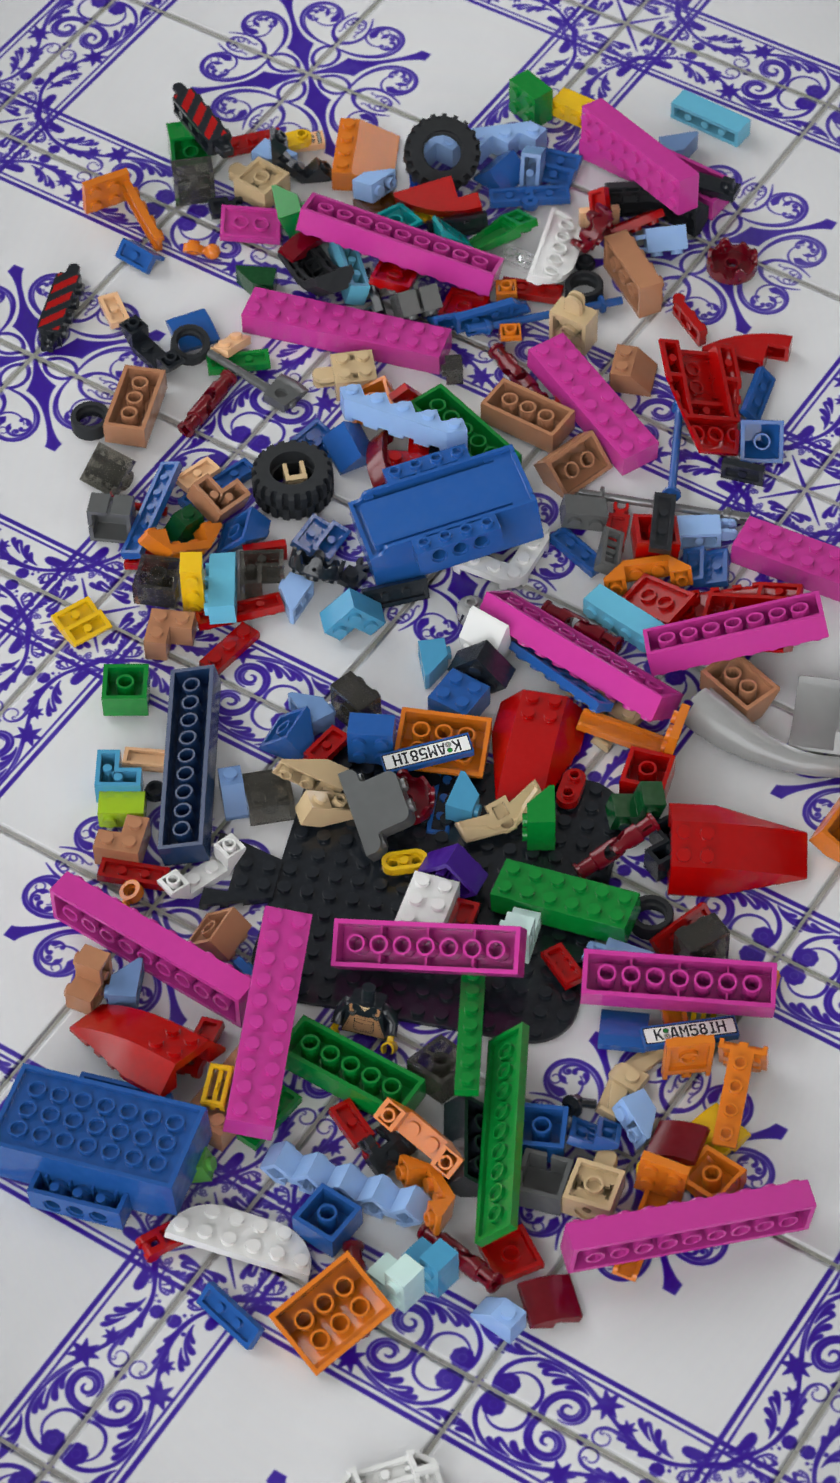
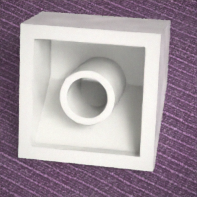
(481, 627)

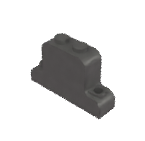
(378, 808)

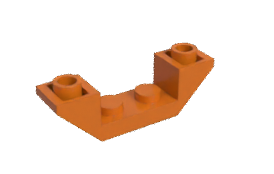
(506, 289)
(158, 542)
(657, 566)
(421, 1134)
(420, 1173)

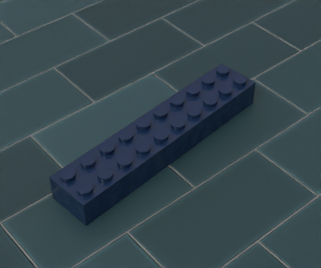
(189, 765)

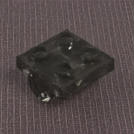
(108, 470)

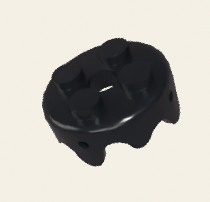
(315, 566)

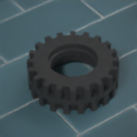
(441, 125)

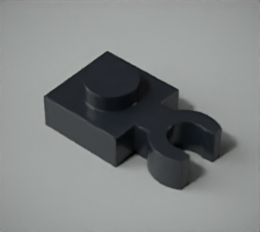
(215, 205)
(354, 576)

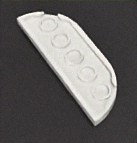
(555, 253)
(242, 1238)

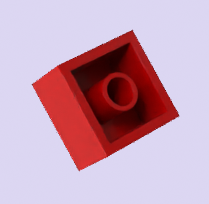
(641, 533)
(646, 766)

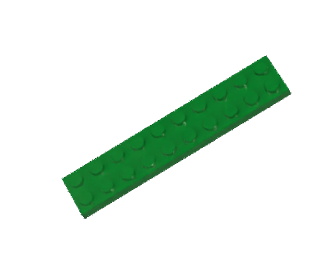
(502, 1135)

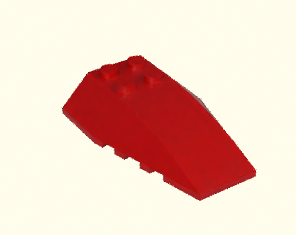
(706, 394)
(738, 597)
(534, 740)
(730, 851)
(143, 1045)

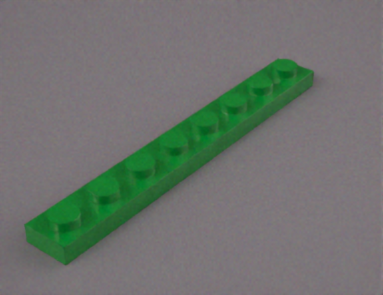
(469, 1036)

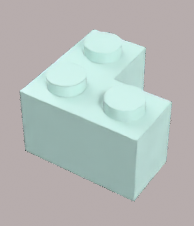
(529, 920)
(398, 1280)

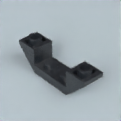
(314, 172)
(146, 349)

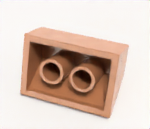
(574, 464)
(740, 685)

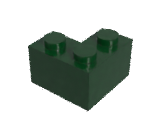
(632, 808)

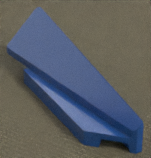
(494, 311)

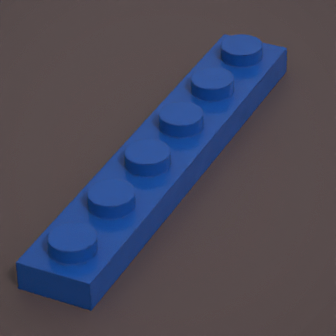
(152, 507)
(566, 682)

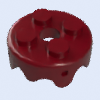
(593, 233)
(726, 254)
(421, 793)

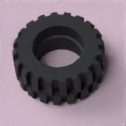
(292, 500)

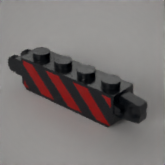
(201, 122)
(60, 308)

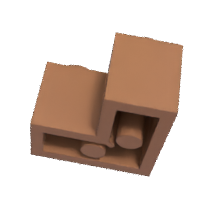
(217, 502)
(168, 628)
(124, 845)
(92, 973)

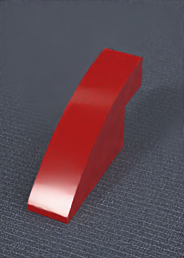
(438, 199)
(754, 349)

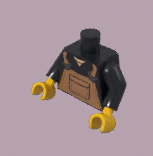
(367, 1014)

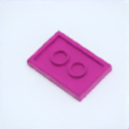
(250, 225)

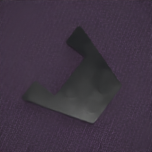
(251, 883)

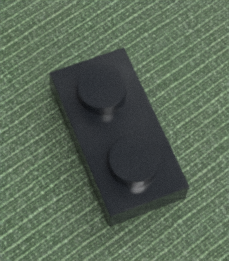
(743, 471)

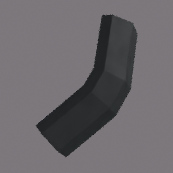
(635, 200)
(318, 273)

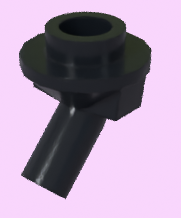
(576, 1104)

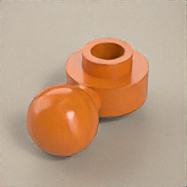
(193, 247)
(131, 892)

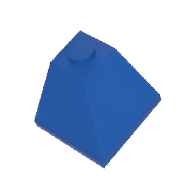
(761, 440)
(243, 529)
(290, 735)

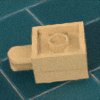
(255, 181)
(575, 321)
(346, 369)
(594, 1186)

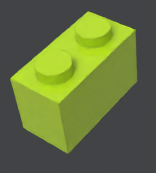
(115, 806)

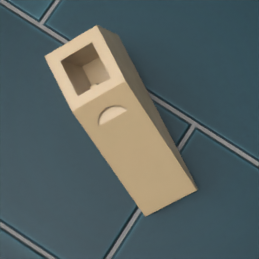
(311, 773)
(322, 808)

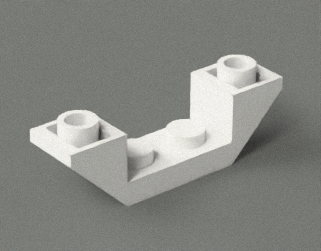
(188, 886)

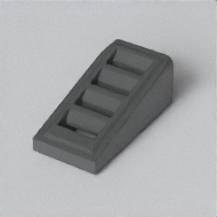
(603, 563)

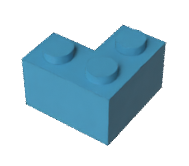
(350, 612)
(111, 775)
(439, 1264)

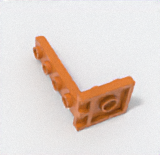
(117, 188)
(631, 735)
(686, 1054)
(740, 1062)
(661, 1182)

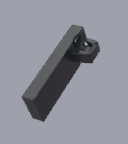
(720, 188)
(466, 223)
(378, 305)
(662, 523)
(399, 592)

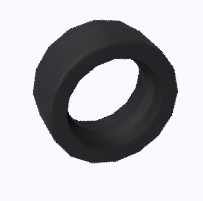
(588, 278)
(196, 331)
(84, 410)
(656, 903)

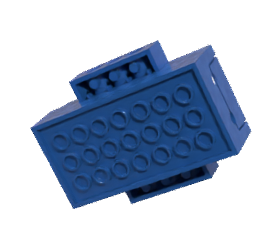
(444, 512)
(99, 1145)

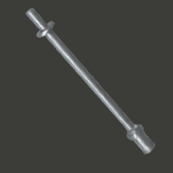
(739, 516)

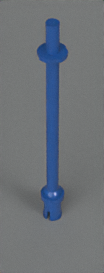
(487, 326)
(675, 452)

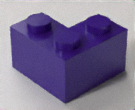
(456, 864)

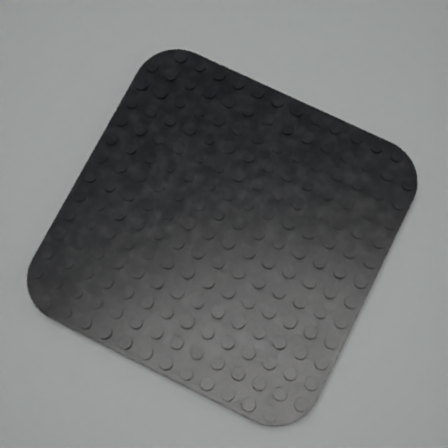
(333, 878)

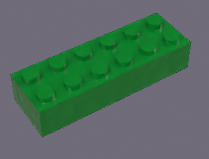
(480, 435)
(566, 901)
(350, 1068)

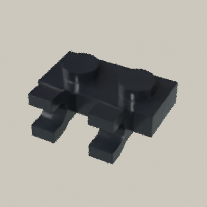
(385, 1158)

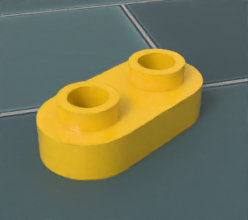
(299, 139)
(402, 861)

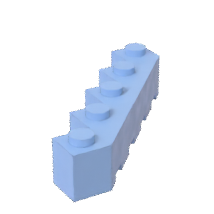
(493, 140)
(401, 419)
(375, 1194)

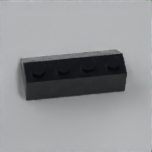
(464, 1129)

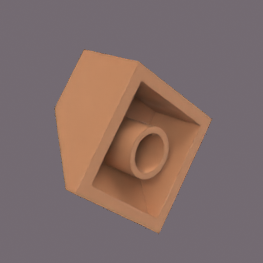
(632, 371)
(221, 933)

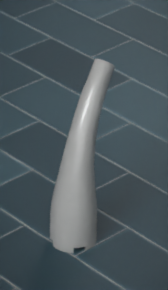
(732, 731)

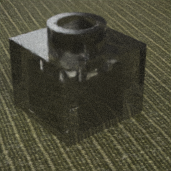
(452, 369)

